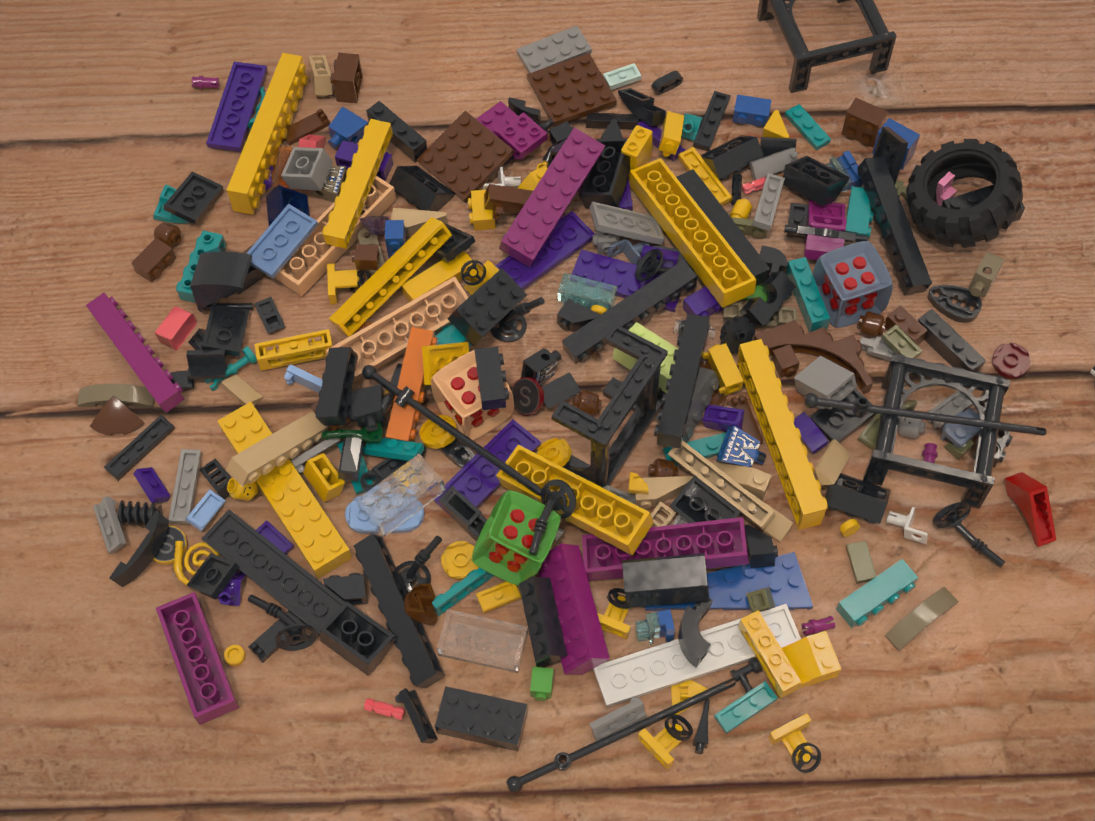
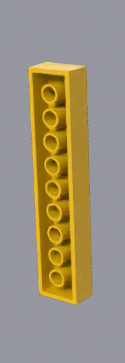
(267, 134)
(692, 233)
(781, 435)
(289, 497)

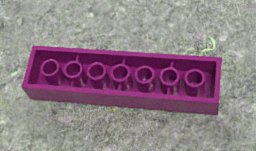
(551, 197)
(720, 540)

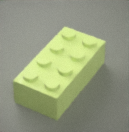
(628, 361)

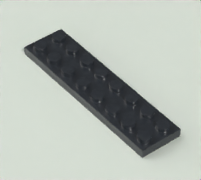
(273, 571)

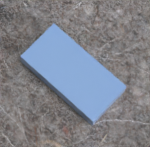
(205, 510)

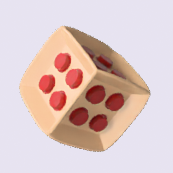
(458, 396)

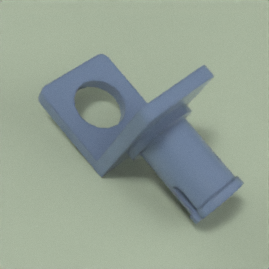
(630, 251)

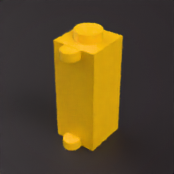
(671, 133)
(725, 369)

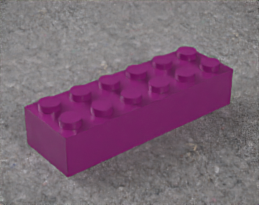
(575, 609)
(197, 658)

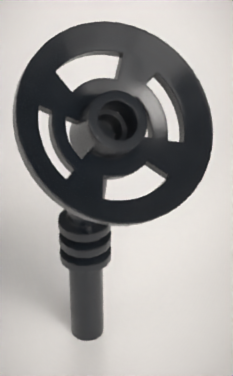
(652, 266)
(509, 323)
(556, 501)
(954, 520)
(412, 575)
(293, 632)

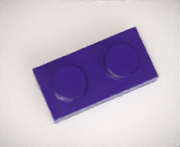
(152, 485)

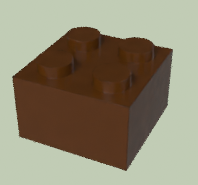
(347, 77)
(863, 122)

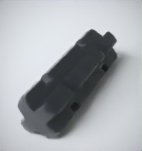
(736, 188)

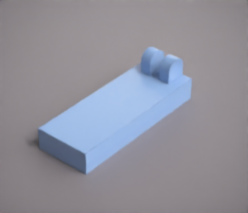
(302, 377)

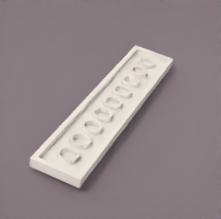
(667, 665)

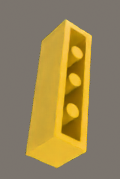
(435, 276)

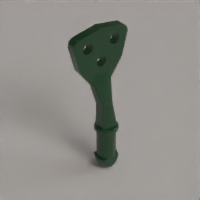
(362, 434)

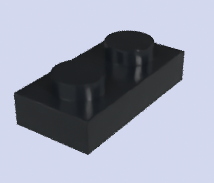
(797, 217)

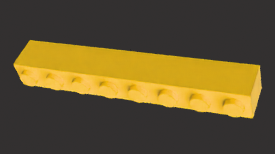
(357, 184)
(390, 276)

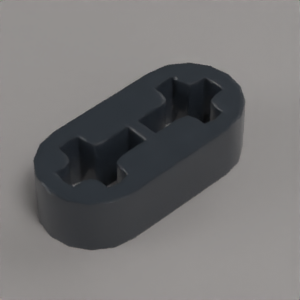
(667, 82)

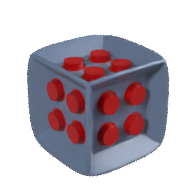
(852, 283)

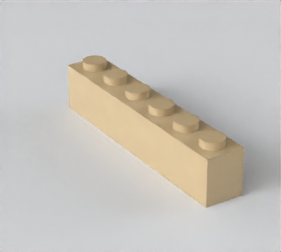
(276, 449)
(723, 485)

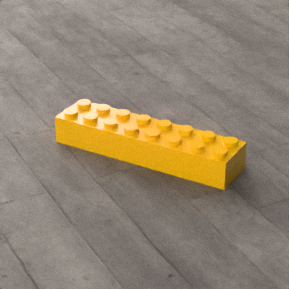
(596, 508)

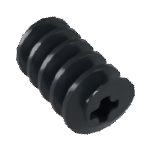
(136, 515)

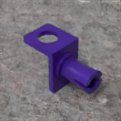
(232, 592)

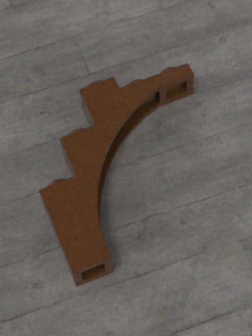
(820, 343)

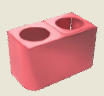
(176, 328)

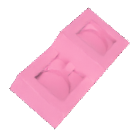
(944, 188)

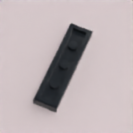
(711, 121)
(139, 447)

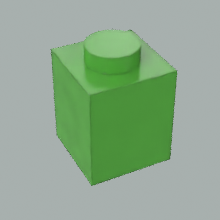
(541, 683)

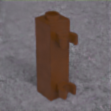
(505, 199)

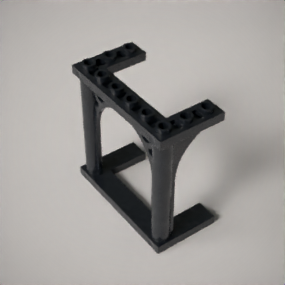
(879, 44)
(635, 393)
(991, 401)

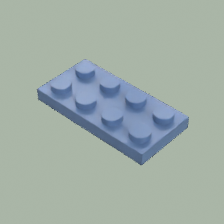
(281, 240)

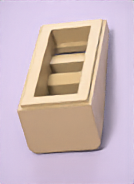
(664, 508)

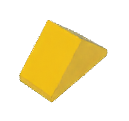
(775, 127)

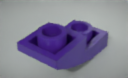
(810, 433)

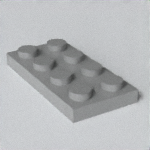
(553, 49)
(626, 223)

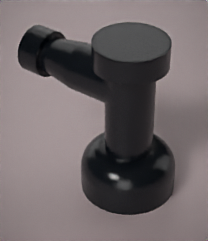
(740, 674)

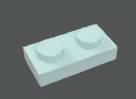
(622, 76)

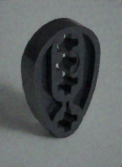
(944, 304)

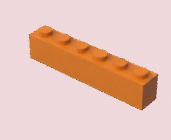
(404, 420)

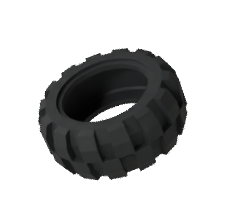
(972, 223)

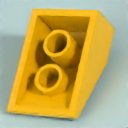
(813, 659)

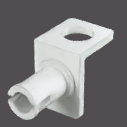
(505, 181)
(906, 522)

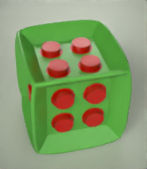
(508, 537)

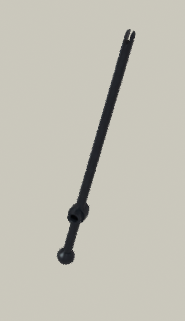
(405, 397)
(862, 407)
(515, 783)

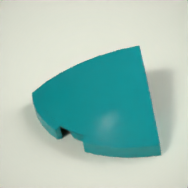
(162, 215)

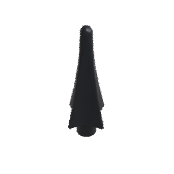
(701, 736)

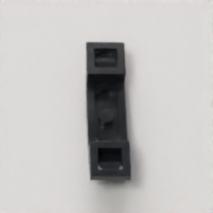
(145, 552)

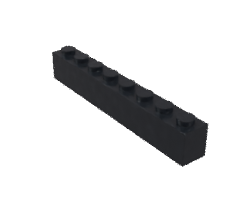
(725, 225)
(894, 225)
(630, 310)
(683, 381)
(391, 593)

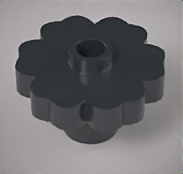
(737, 332)

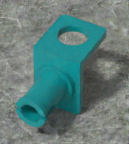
(691, 126)

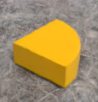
(637, 484)

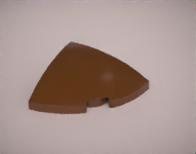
(115, 419)
(419, 604)

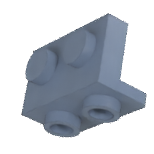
(960, 434)

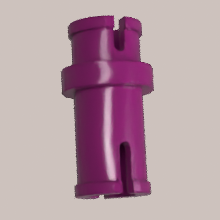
(205, 82)
(929, 453)
(816, 626)

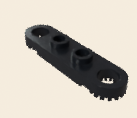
(383, 470)

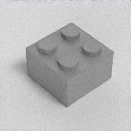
(307, 168)

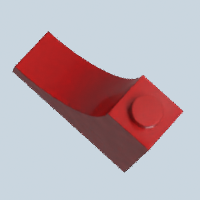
(1034, 503)

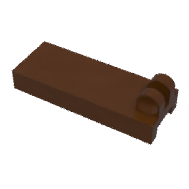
(307, 126)
(749, 423)

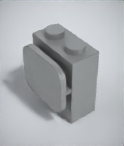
(825, 380)

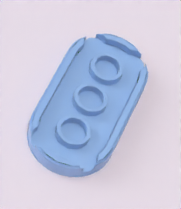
(361, 525)

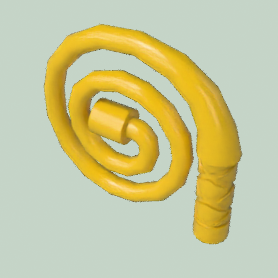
(178, 559)

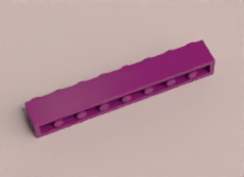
(135, 352)

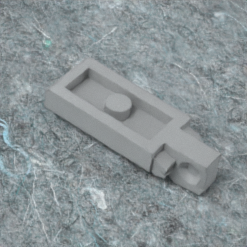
(877, 348)

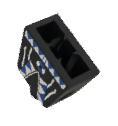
(541, 365)

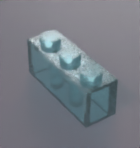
(586, 291)

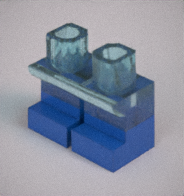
(847, 165)
(656, 625)

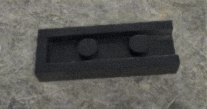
(265, 645)
(417, 715)

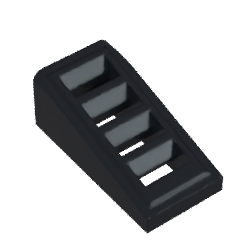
(221, 489)

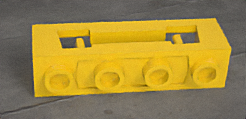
(293, 350)
(769, 654)

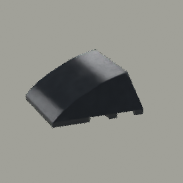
(218, 275)

